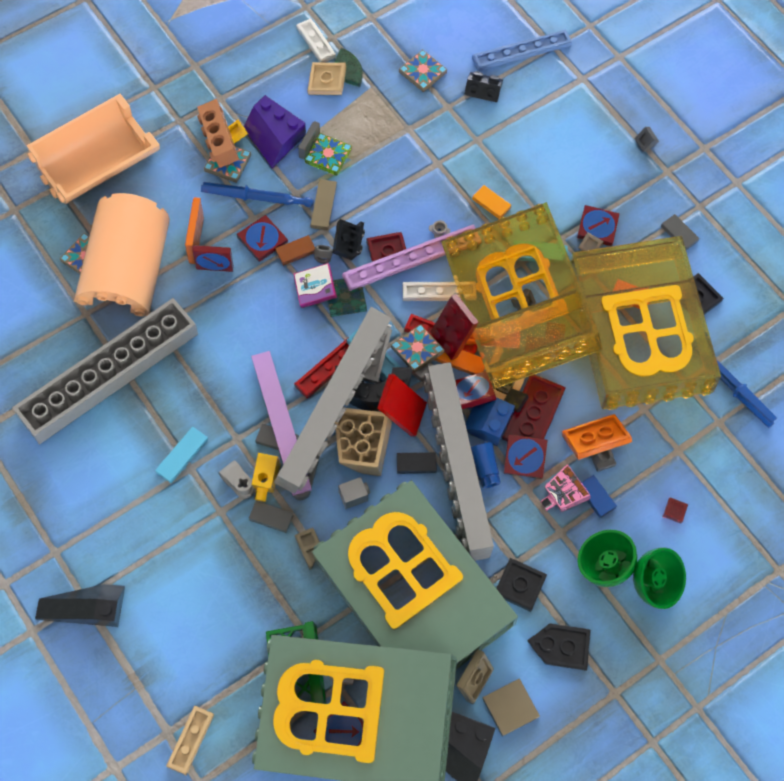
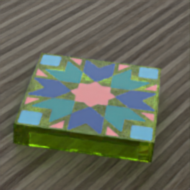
(328, 154)

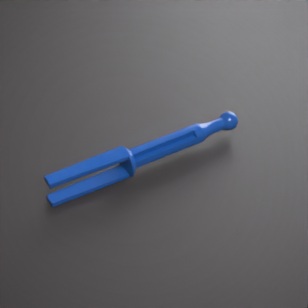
(254, 194)
(746, 397)

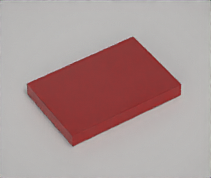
(402, 405)

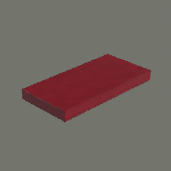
(538, 410)

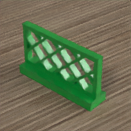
(316, 682)

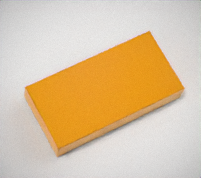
(491, 202)

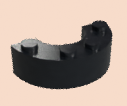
(369, 395)

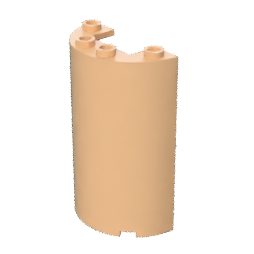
(91, 149)
(123, 252)

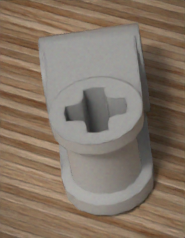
(236, 478)

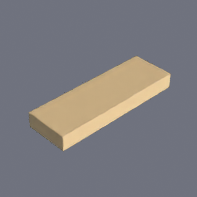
(190, 740)

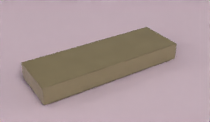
(323, 204)

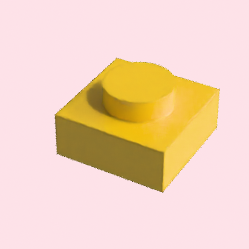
(237, 131)

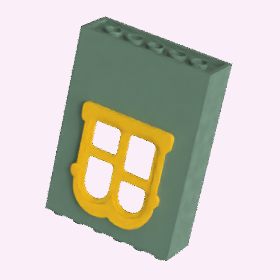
(450, 616)
(403, 713)

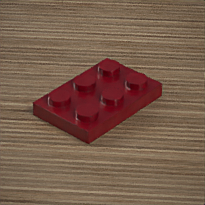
(454, 327)

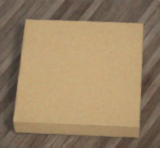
(326, 78)

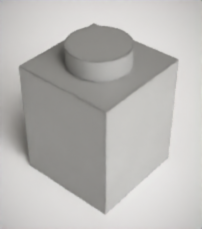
(353, 492)

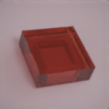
(675, 510)

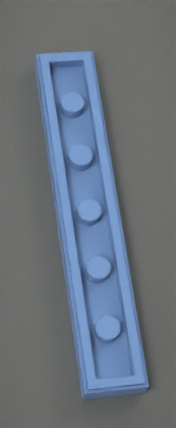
(521, 50)

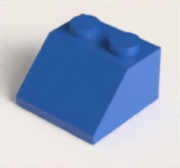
(490, 420)

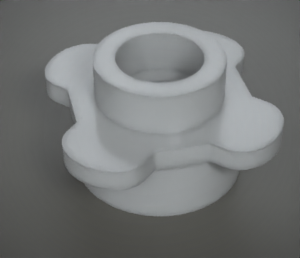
(439, 225)

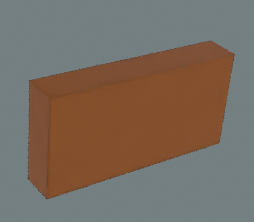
(295, 250)

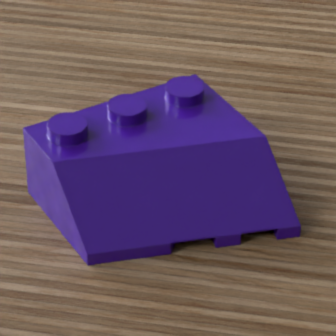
(273, 129)

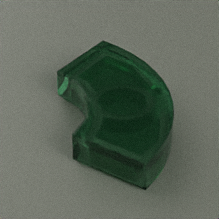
(353, 70)

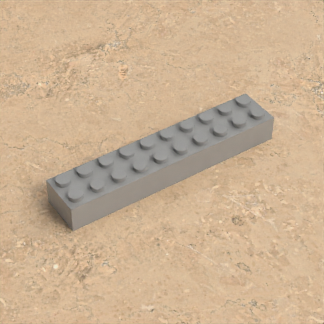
(105, 371)
(331, 404)
(458, 461)

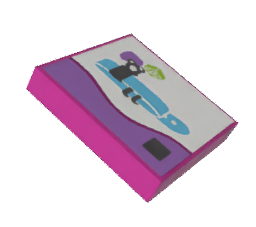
(315, 285)

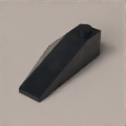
(91, 606)

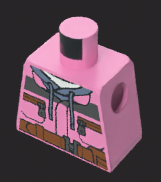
(565, 491)

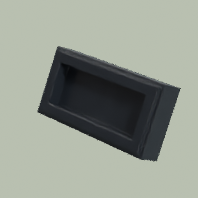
(416, 463)

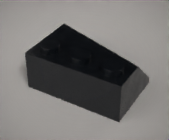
(467, 747)

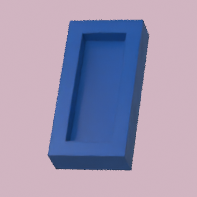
(600, 499)

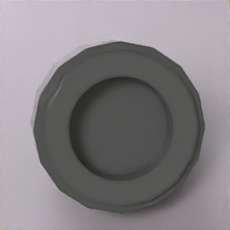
(323, 251)

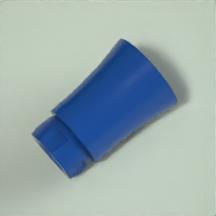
(486, 464)

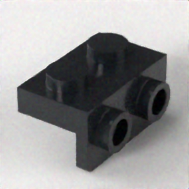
(483, 86)
(348, 239)

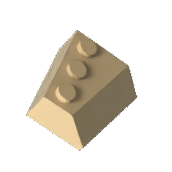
(363, 440)

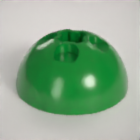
(607, 558)
(660, 578)

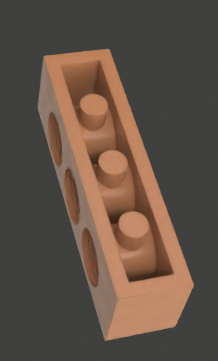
(217, 133)

